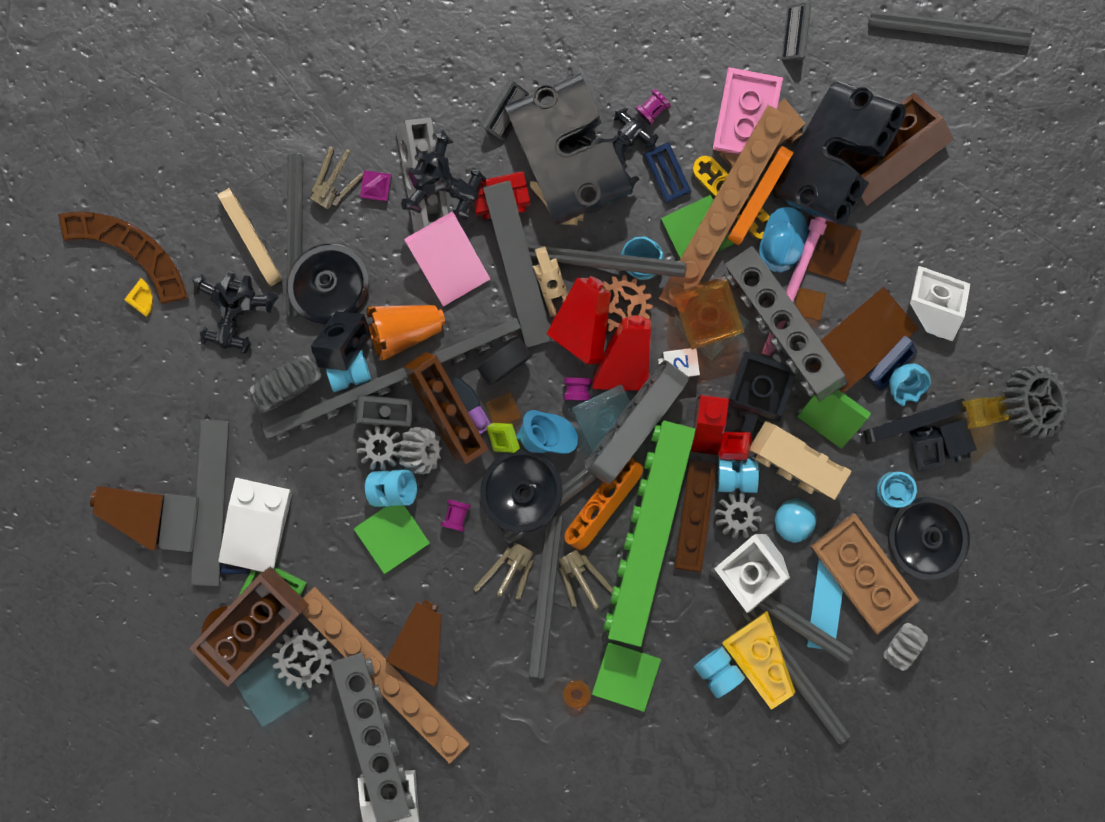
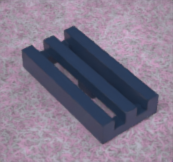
(676, 193)
(897, 357)

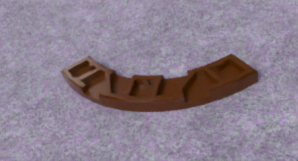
(133, 242)

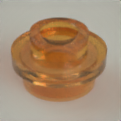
(576, 703)

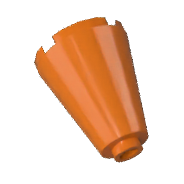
(402, 327)

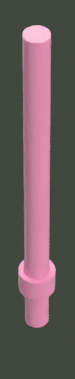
(816, 227)

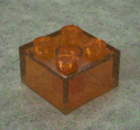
(708, 312)

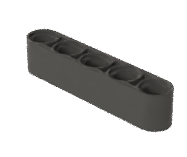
(636, 422)

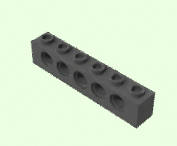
(749, 266)
(345, 671)

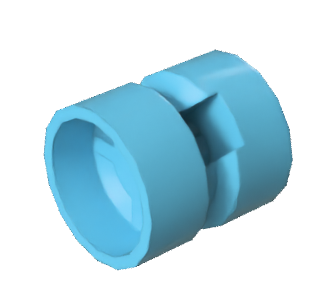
(357, 373)
(738, 474)
(390, 488)
(896, 489)
(719, 672)

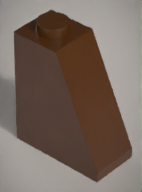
(131, 512)
(419, 643)

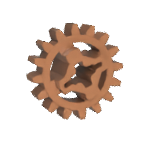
(636, 300)

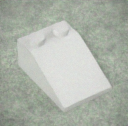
(254, 525)

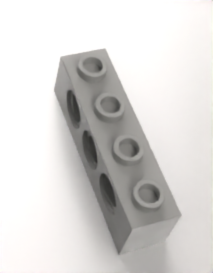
(416, 137)

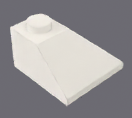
(939, 302)
(753, 571)

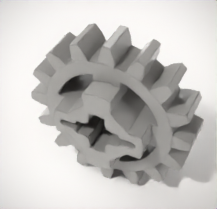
(305, 670)

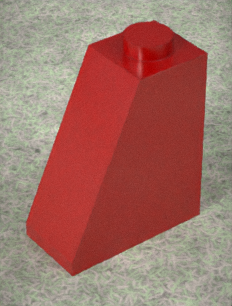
(583, 320)
(626, 356)
(709, 424)

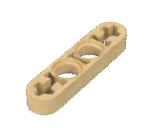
(250, 237)

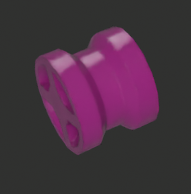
(577, 389)

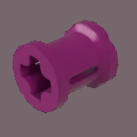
(652, 107)
(455, 515)

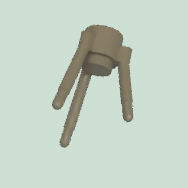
(324, 192)
(518, 558)
(573, 565)

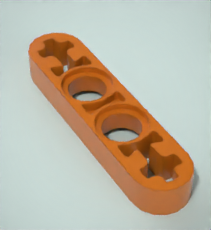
(760, 195)
(604, 504)

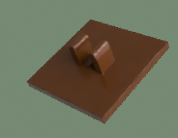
(834, 251)

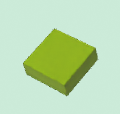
(503, 437)

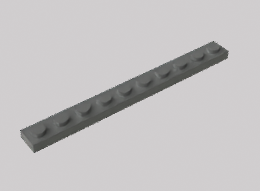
(382, 385)

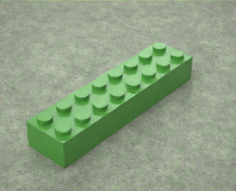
(650, 533)

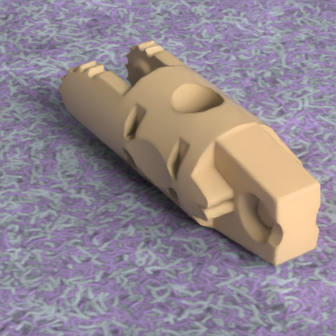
(547, 271)

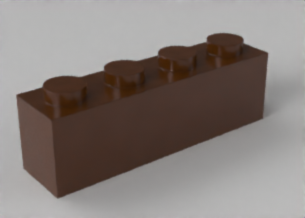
(445, 407)

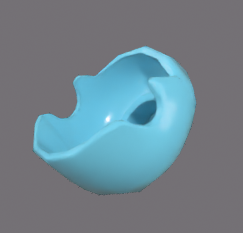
(642, 248)
(909, 383)
(795, 520)

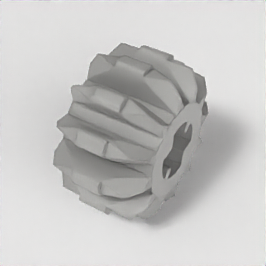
(370, 447)
(419, 450)
(735, 523)
(905, 646)

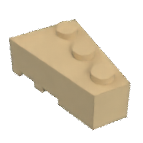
(798, 461)

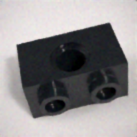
(341, 340)

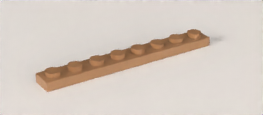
(729, 200)
(392, 683)

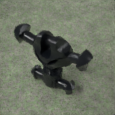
(625, 138)
(434, 175)
(233, 300)

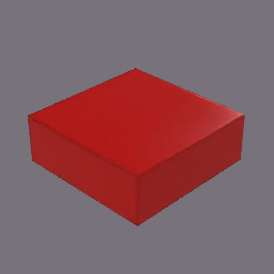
(735, 446)

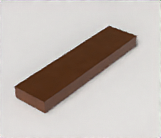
(695, 516)

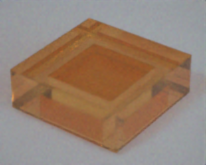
(810, 303)
(503, 409)

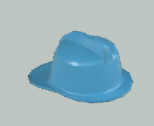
(783, 239)
(547, 433)

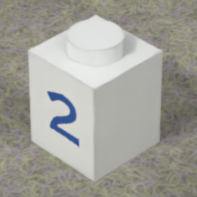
(684, 360)

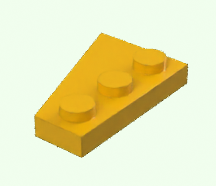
(761, 659)

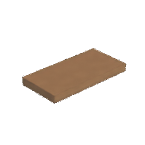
(864, 573)

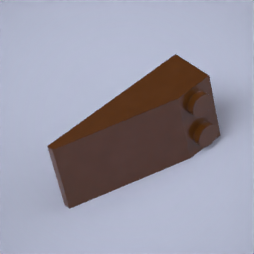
(866, 336)
(249, 626)

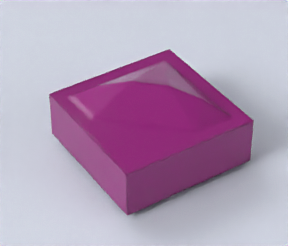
(375, 186)

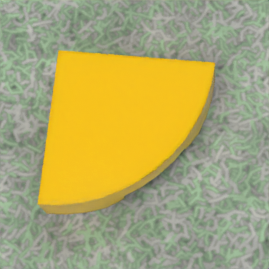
(141, 297)

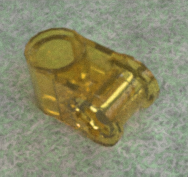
(985, 411)

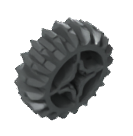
(284, 383)
(1035, 402)

